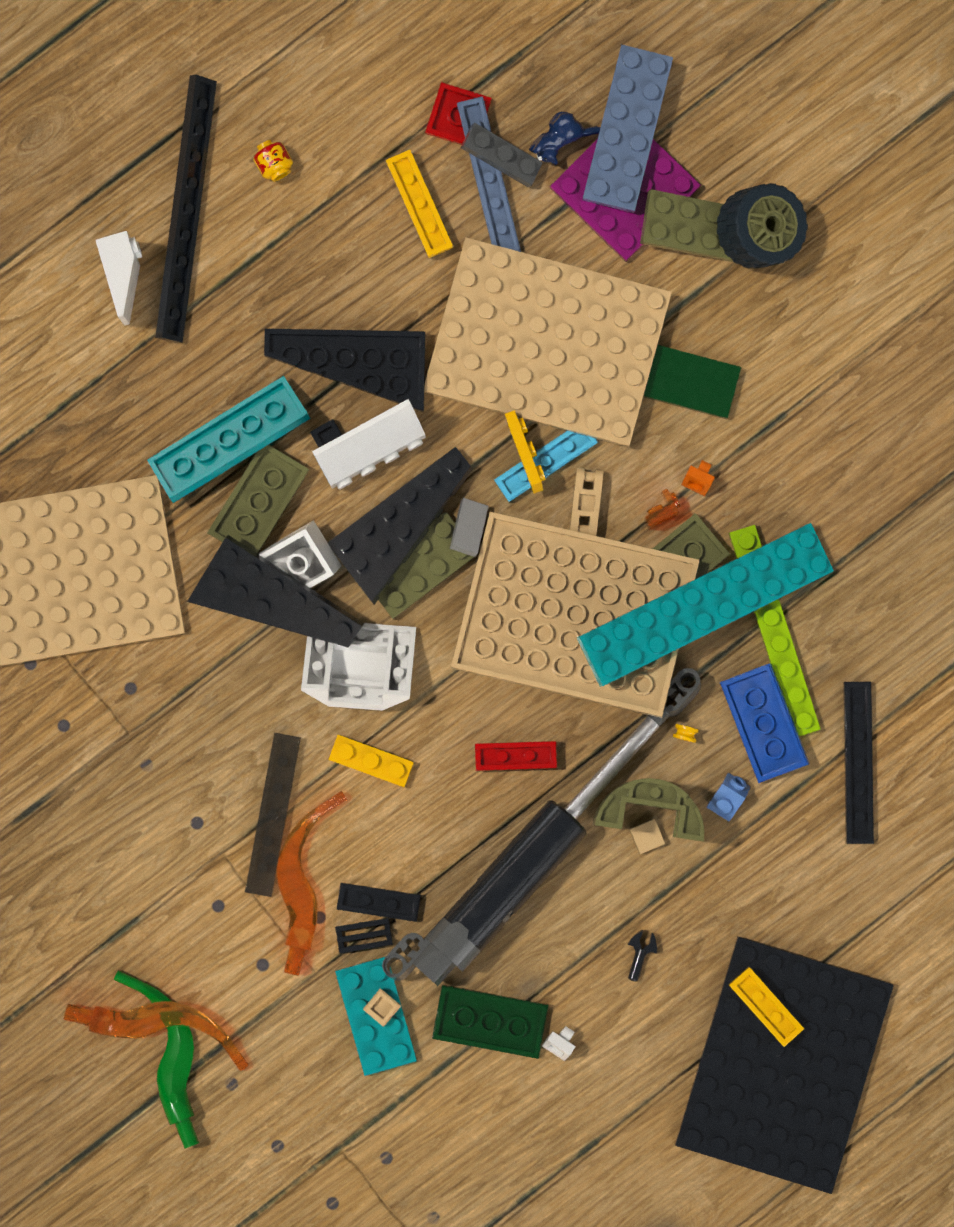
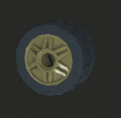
(762, 226)

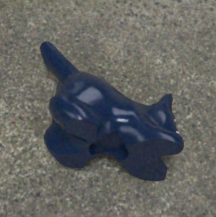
(563, 131)

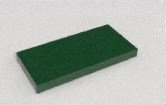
(692, 382)
(490, 1021)

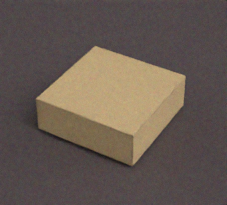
(647, 836)
(382, 1007)

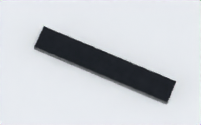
(858, 763)

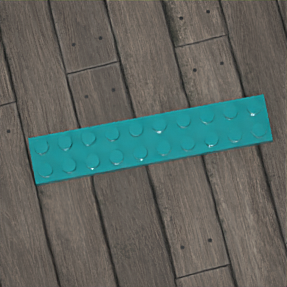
(704, 604)

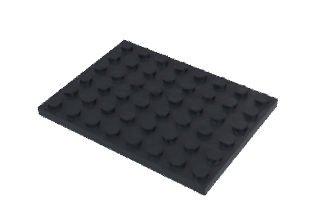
(790, 1104)

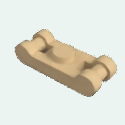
(586, 501)

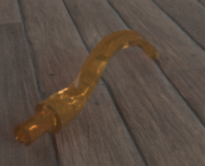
(296, 889)
(149, 1019)

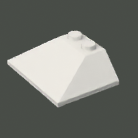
(367, 674)

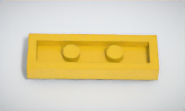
(526, 451)
(371, 760)
(766, 1006)

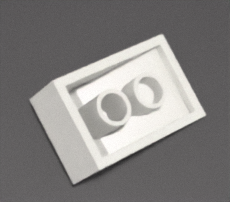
(121, 265)
(304, 555)

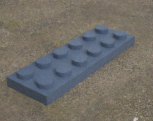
(627, 128)

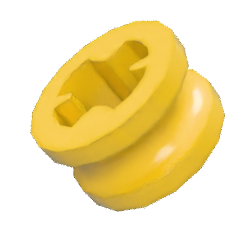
(685, 733)

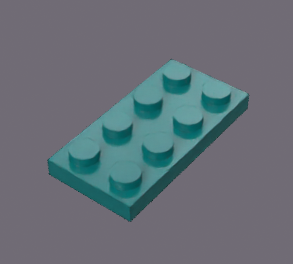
(377, 1046)

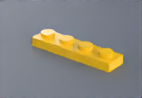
(419, 203)

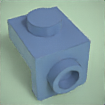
(729, 796)

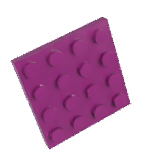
(617, 227)

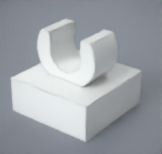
(560, 1044)

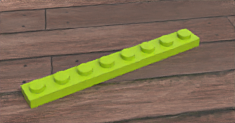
(779, 645)

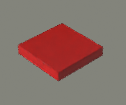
(445, 117)

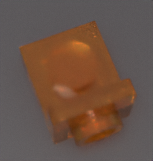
(659, 514)

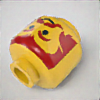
(273, 160)

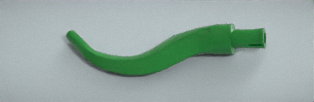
(173, 1067)

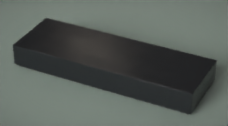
(378, 902)

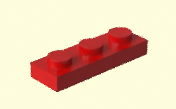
(515, 755)

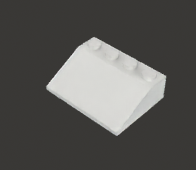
(370, 444)

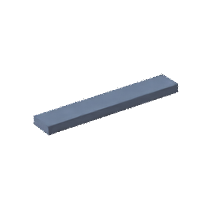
(489, 182)

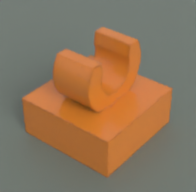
(698, 478)

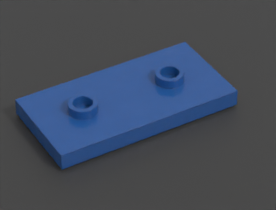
(764, 723)

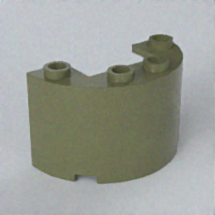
(655, 794)

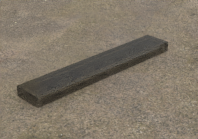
(273, 814)

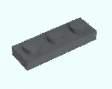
(501, 155)

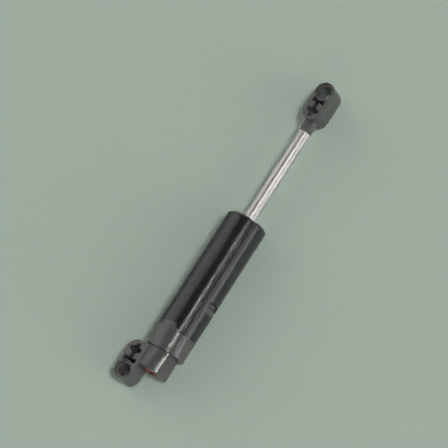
(521, 865)

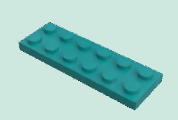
(228, 439)

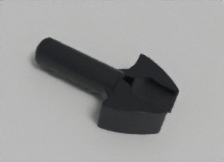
(640, 954)

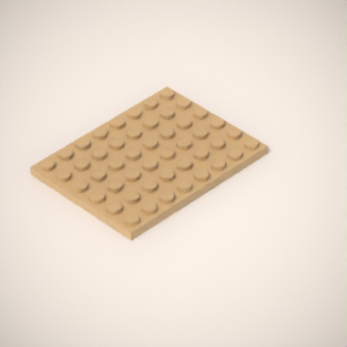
(547, 342)
(86, 571)
(545, 588)

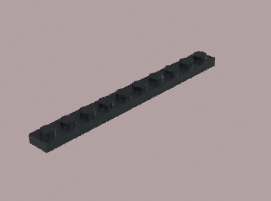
(186, 209)

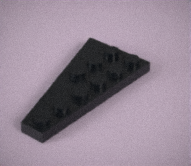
(368, 360)
(393, 529)
(258, 590)

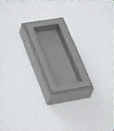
(469, 527)

